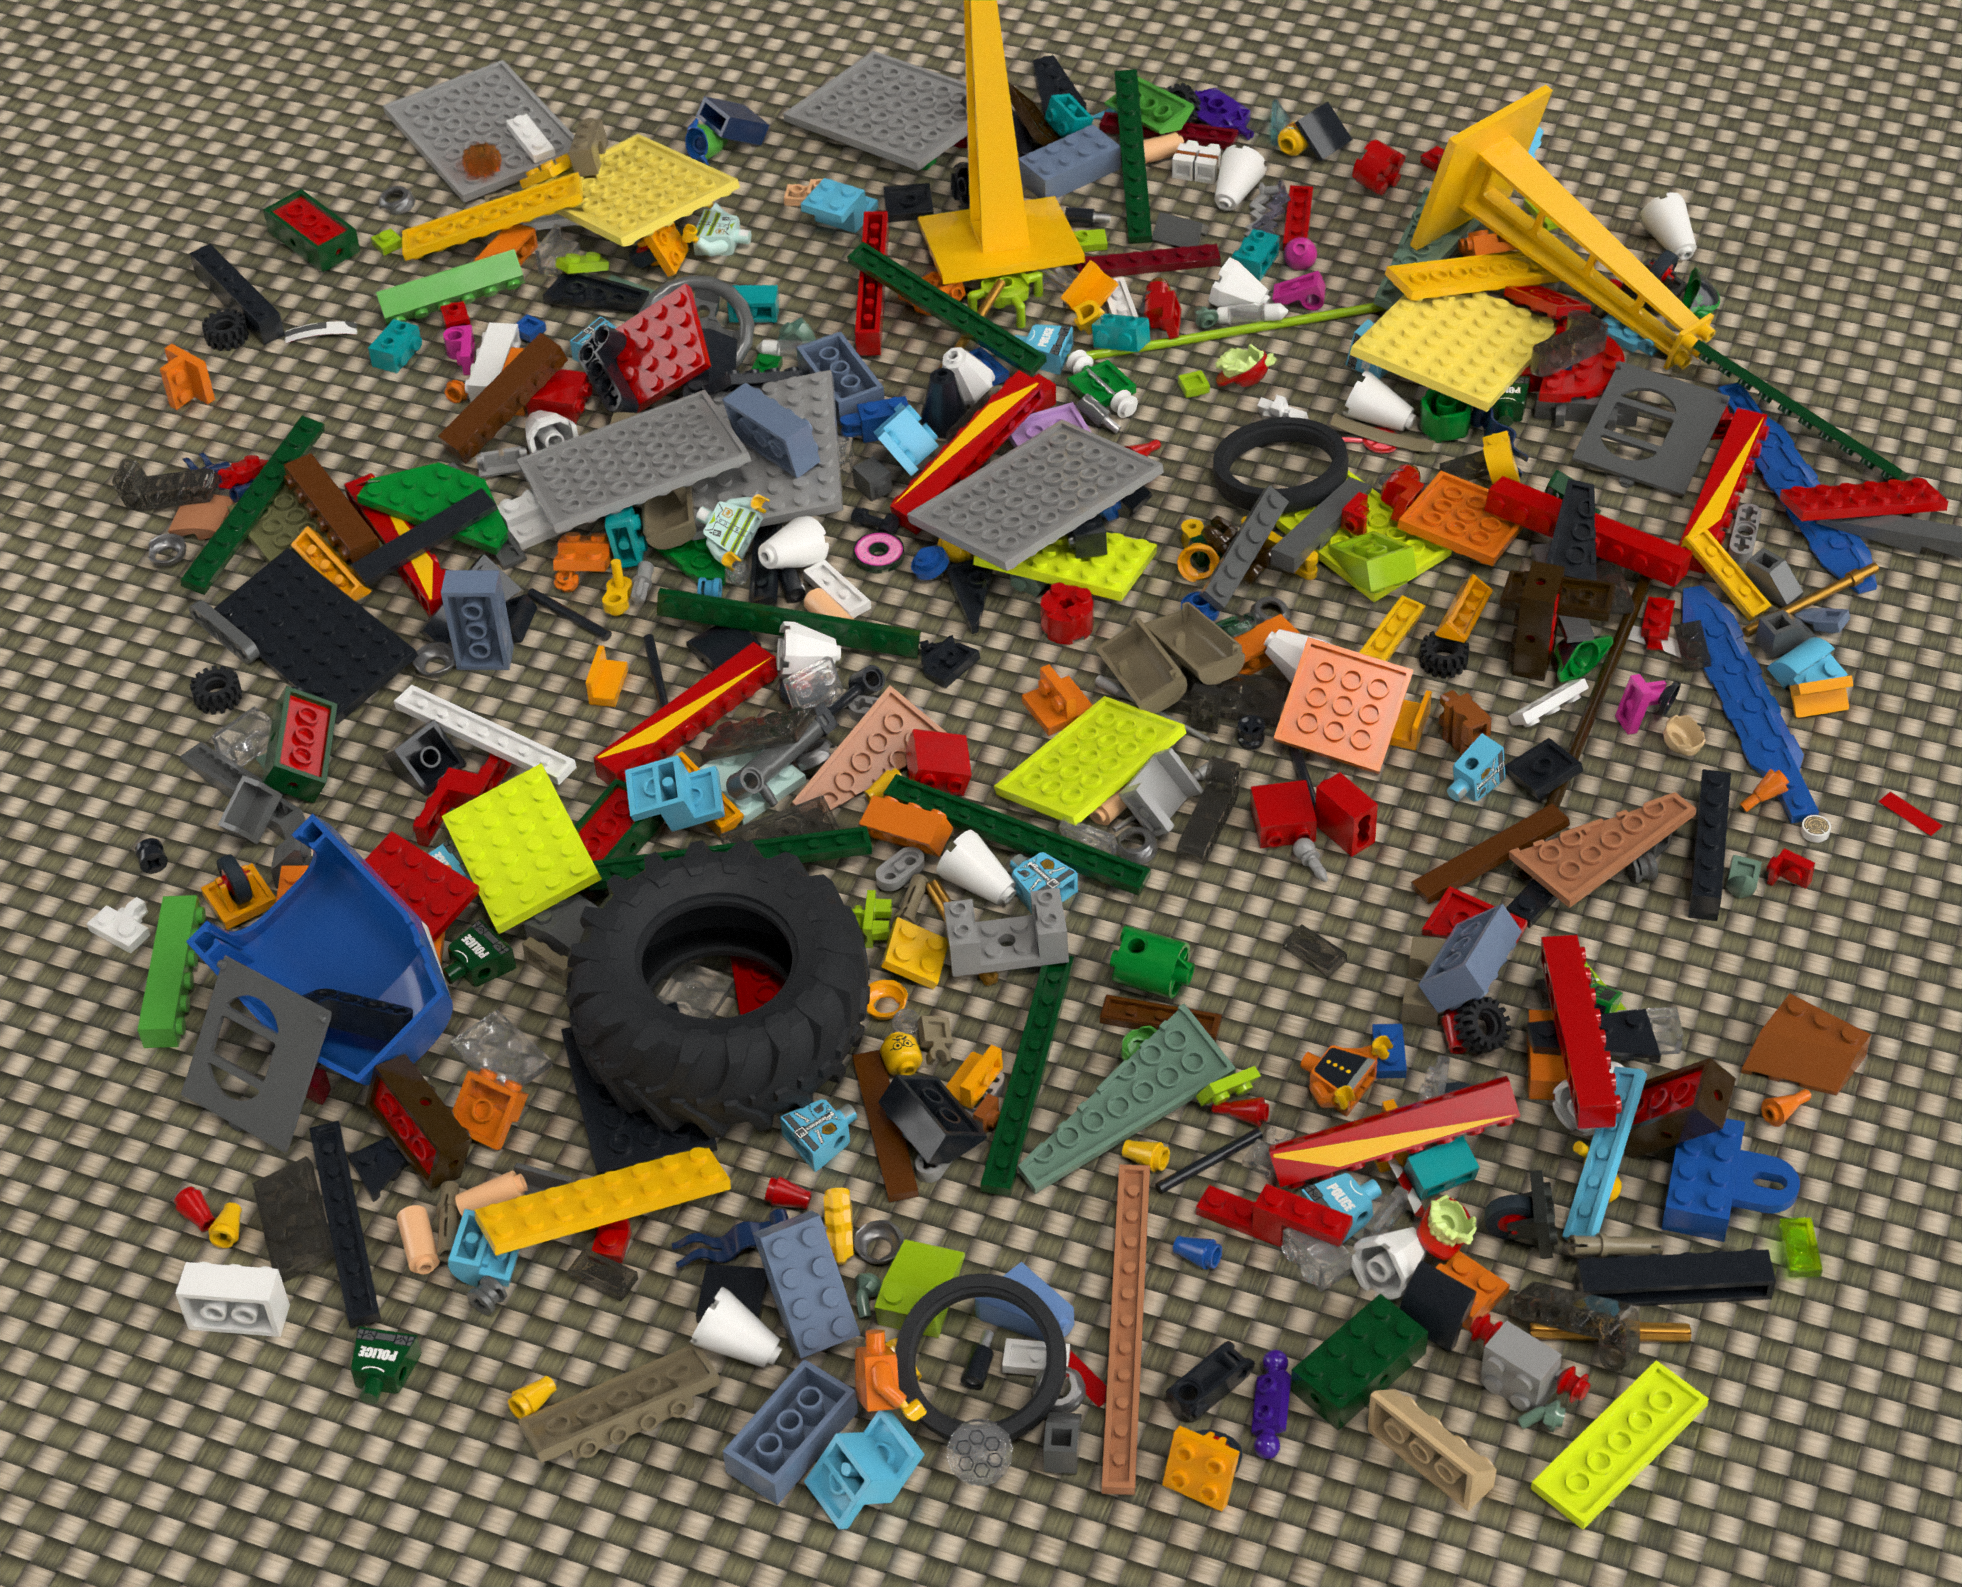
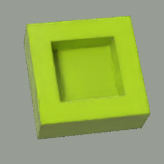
(387, 241)
(1193, 384)

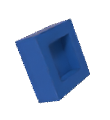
(530, 327)

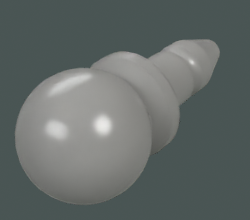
(1305, 851)

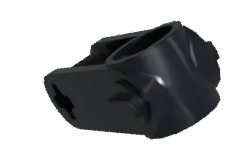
(1208, 1382)

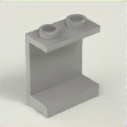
(1159, 791)

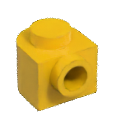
(1087, 314)

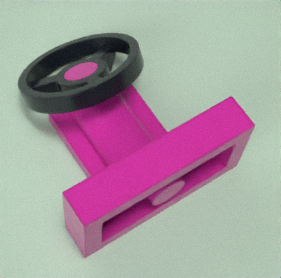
(1639, 696)

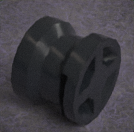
(1251, 732)
(151, 855)

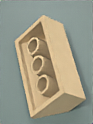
(1430, 1447)

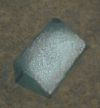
(1279, 121)

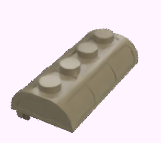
(669, 519)
(1198, 644)
(1143, 667)

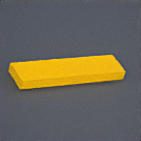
(1726, 573)
(1393, 629)

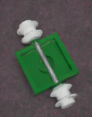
(1102, 382)

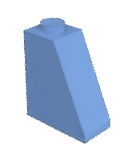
(1015, 1319)

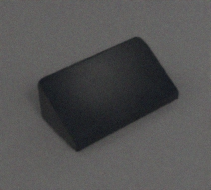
(520, 614)

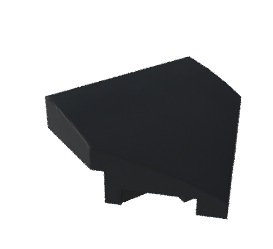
(946, 660)

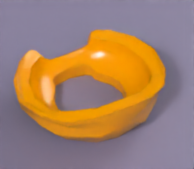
(1186, 568)
(887, 989)

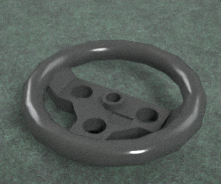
(707, 298)

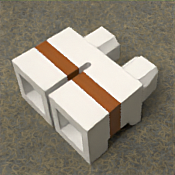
(1196, 161)

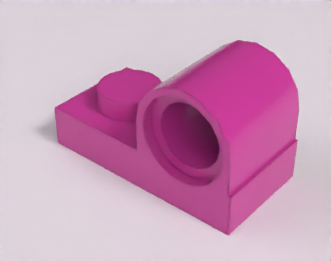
(1306, 288)
(460, 346)

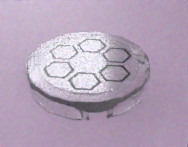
(979, 1452)

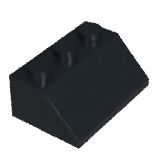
(722, 356)
(930, 1118)

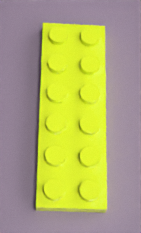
(1619, 1444)

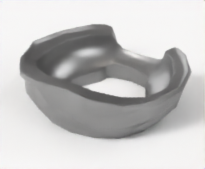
(400, 206)
(167, 542)
(1260, 617)
(434, 651)
(814, 754)
(1138, 855)
(874, 1231)
(1073, 1399)

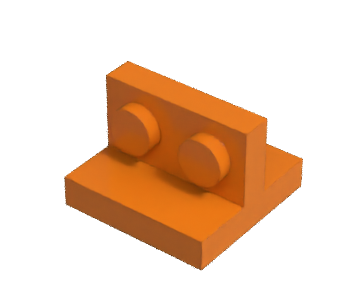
(185, 378)
(1055, 701)

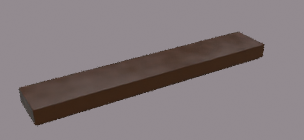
(1490, 853)
(886, 1136)

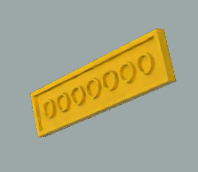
(492, 216)
(1468, 275)
(601, 1200)

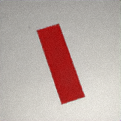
(1910, 813)
(1095, 1387)

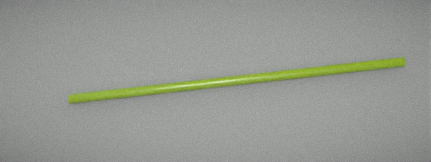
(1243, 329)

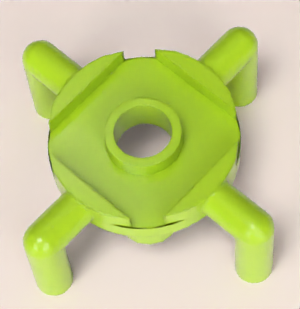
(1014, 293)

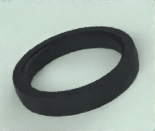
(1281, 430)
(976, 1286)

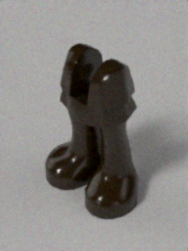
(1222, 533)

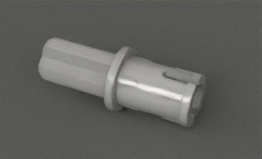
(642, 582)

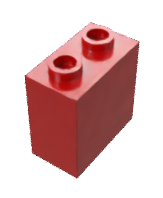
(563, 394)
(939, 760)
(1282, 813)
(1346, 814)

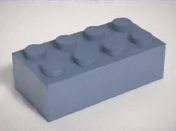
(1070, 163)
(851, 376)
(772, 430)
(477, 619)
(1470, 959)
(806, 1284)
(790, 1431)

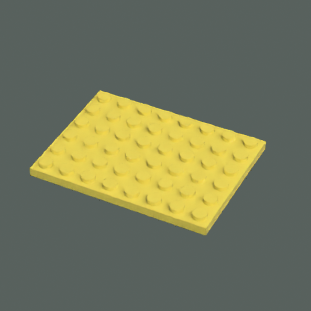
(643, 190)
(1456, 344)

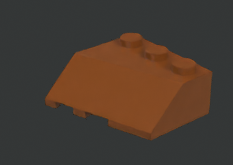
(1807, 1047)

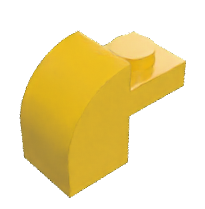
(1500, 457)

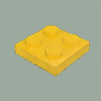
(548, 170)
(915, 953)

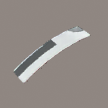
(323, 328)

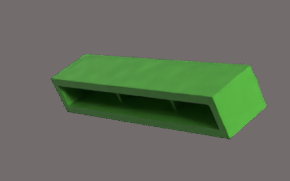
(453, 285)
(170, 973)

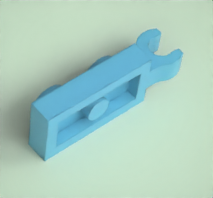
(1628, 338)

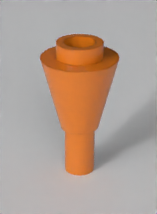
(1770, 786)
(1779, 1109)

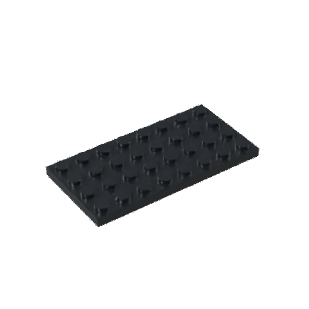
(316, 633)

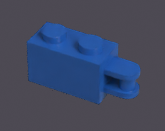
(869, 418)

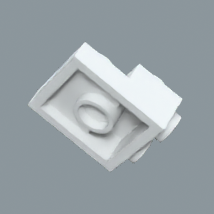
(526, 520)

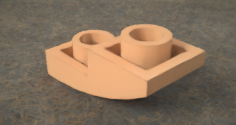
(797, 193)

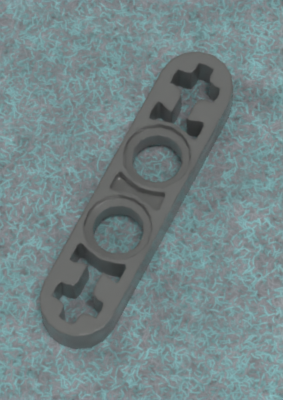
(224, 631)

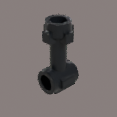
(889, 524)

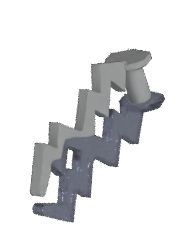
(1280, 197)

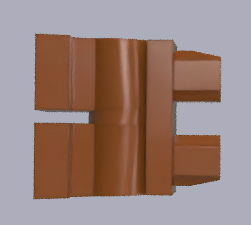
(1462, 720)

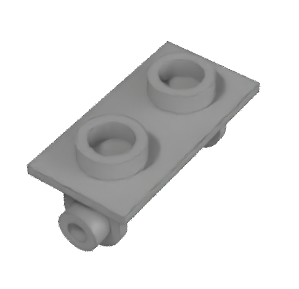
(492, 464)

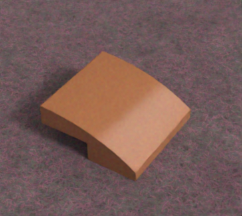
(201, 518)

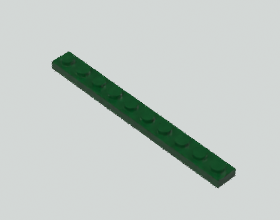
(1133, 157)
(947, 309)
(1807, 418)
(250, 507)
(769, 619)
(1022, 835)
(806, 847)
(1026, 1079)

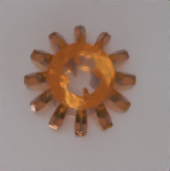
(481, 160)

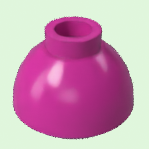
(1300, 253)

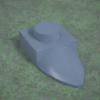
(1825, 619)

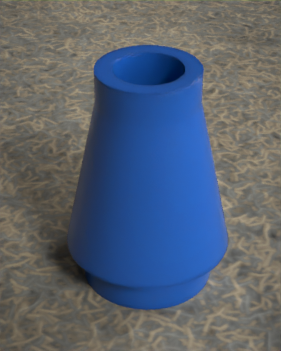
(1200, 1251)

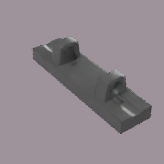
(1582, 411)

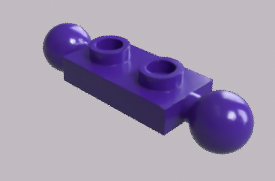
(1271, 1404)

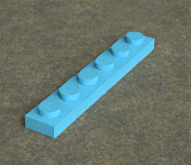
(1604, 1159)

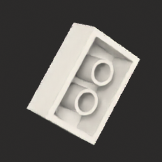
(233, 1299)

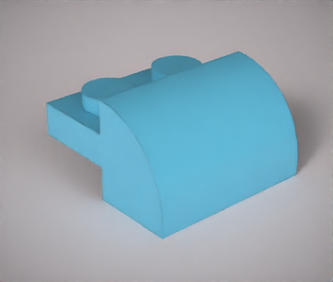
(1807, 663)
(474, 1258)

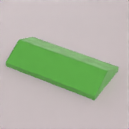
(1159, 108)

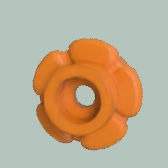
(455, 391)
(566, 585)

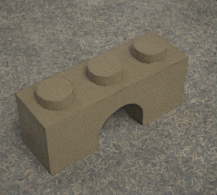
(587, 145)
(1416, 1006)

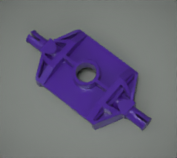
(1223, 111)

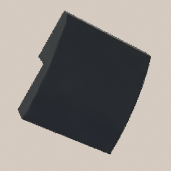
(1323, 131)
(720, 644)
(1438, 1304)

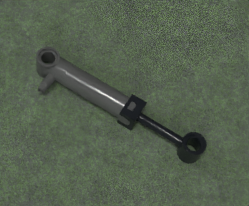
(774, 760)

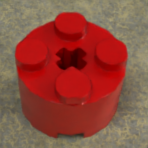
(1378, 167)
(1067, 613)

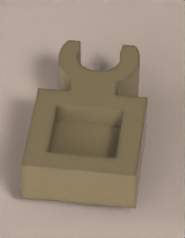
(936, 1035)

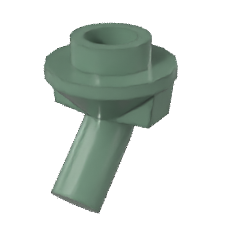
(1205, 317)
(867, 1286)
(1551, 1414)

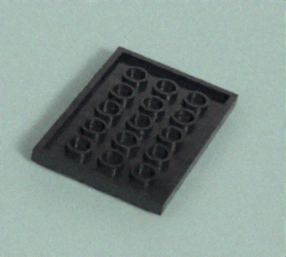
(622, 1137)

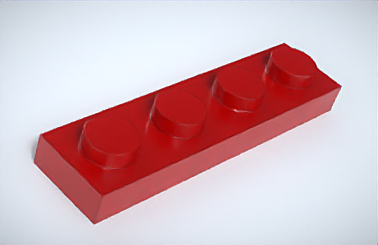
(1298, 213)

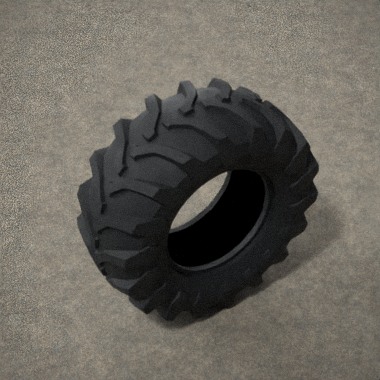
(729, 1066)

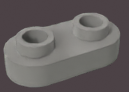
(897, 869)

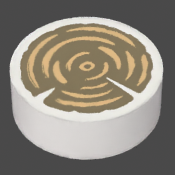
(1815, 828)

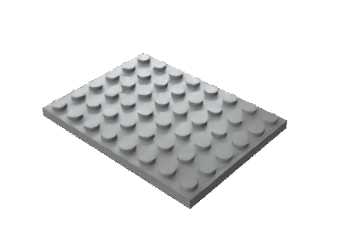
(887, 110)
(471, 112)
(632, 461)
(1035, 494)
(809, 495)

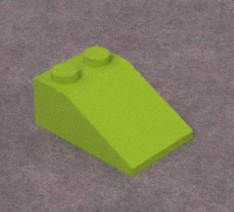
(1375, 560)
(911, 1275)

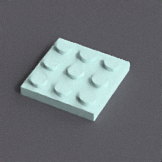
(781, 785)

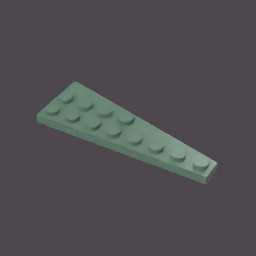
(1439, 249)
(1140, 1091)

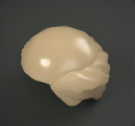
(1683, 735)

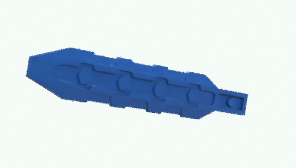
(1784, 469)
(1748, 700)

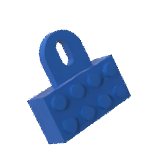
(1716, 1174)

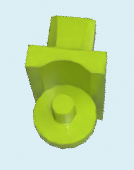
(867, 921)

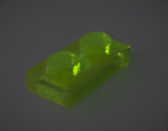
(1800, 1247)

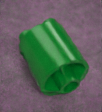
(1151, 962)

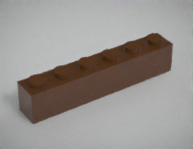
(503, 398)
(330, 508)

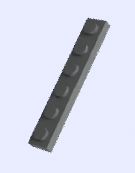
(1244, 548)

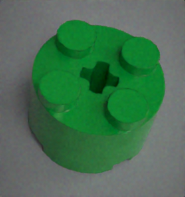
(1444, 417)

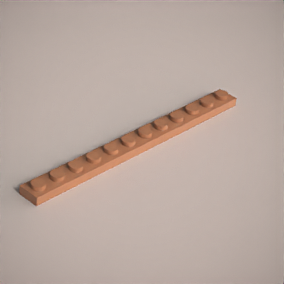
(1126, 1331)

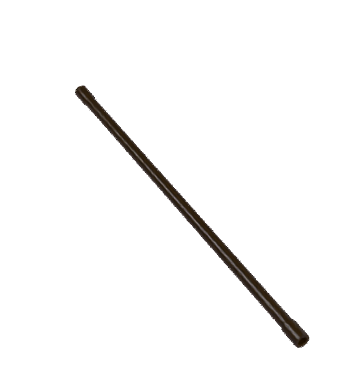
(1599, 690)

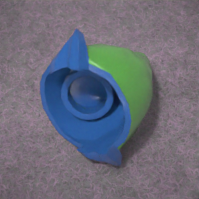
(703, 142)

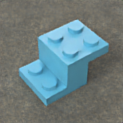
(838, 205)
(907, 438)
(674, 793)
(863, 1468)

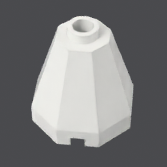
(1237, 287)
(971, 374)
(547, 429)
(802, 648)
(1286, 650)
(1387, 1261)

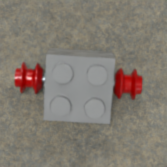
(1523, 1366)

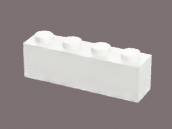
(491, 356)

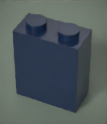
(732, 120)

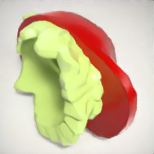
(1243, 366)
(1445, 1227)

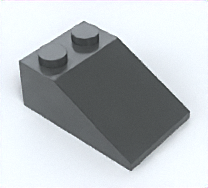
(559, 924)

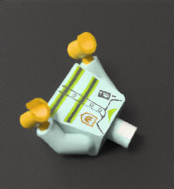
(716, 233)
(731, 527)

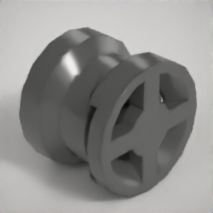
(1643, 868)
(487, 1295)

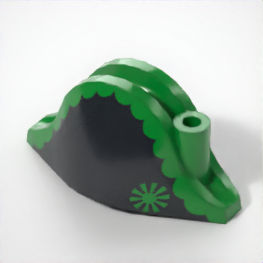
(1700, 295)
(1580, 658)

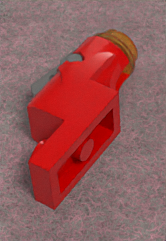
(1161, 307)
(1401, 488)

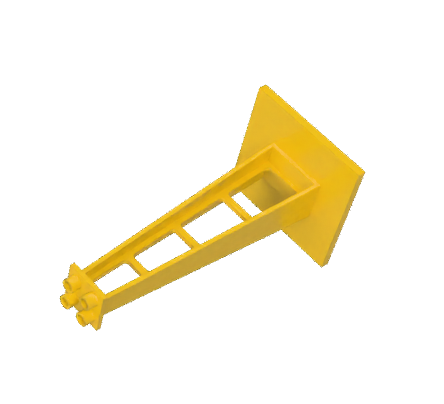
(1479, 176)
(1000, 229)

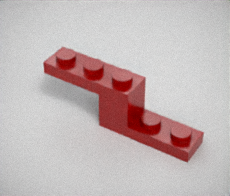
(455, 790)
(1272, 1214)

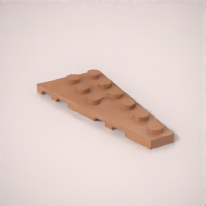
(868, 750)
(1599, 849)

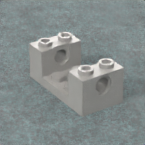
(1036, 937)

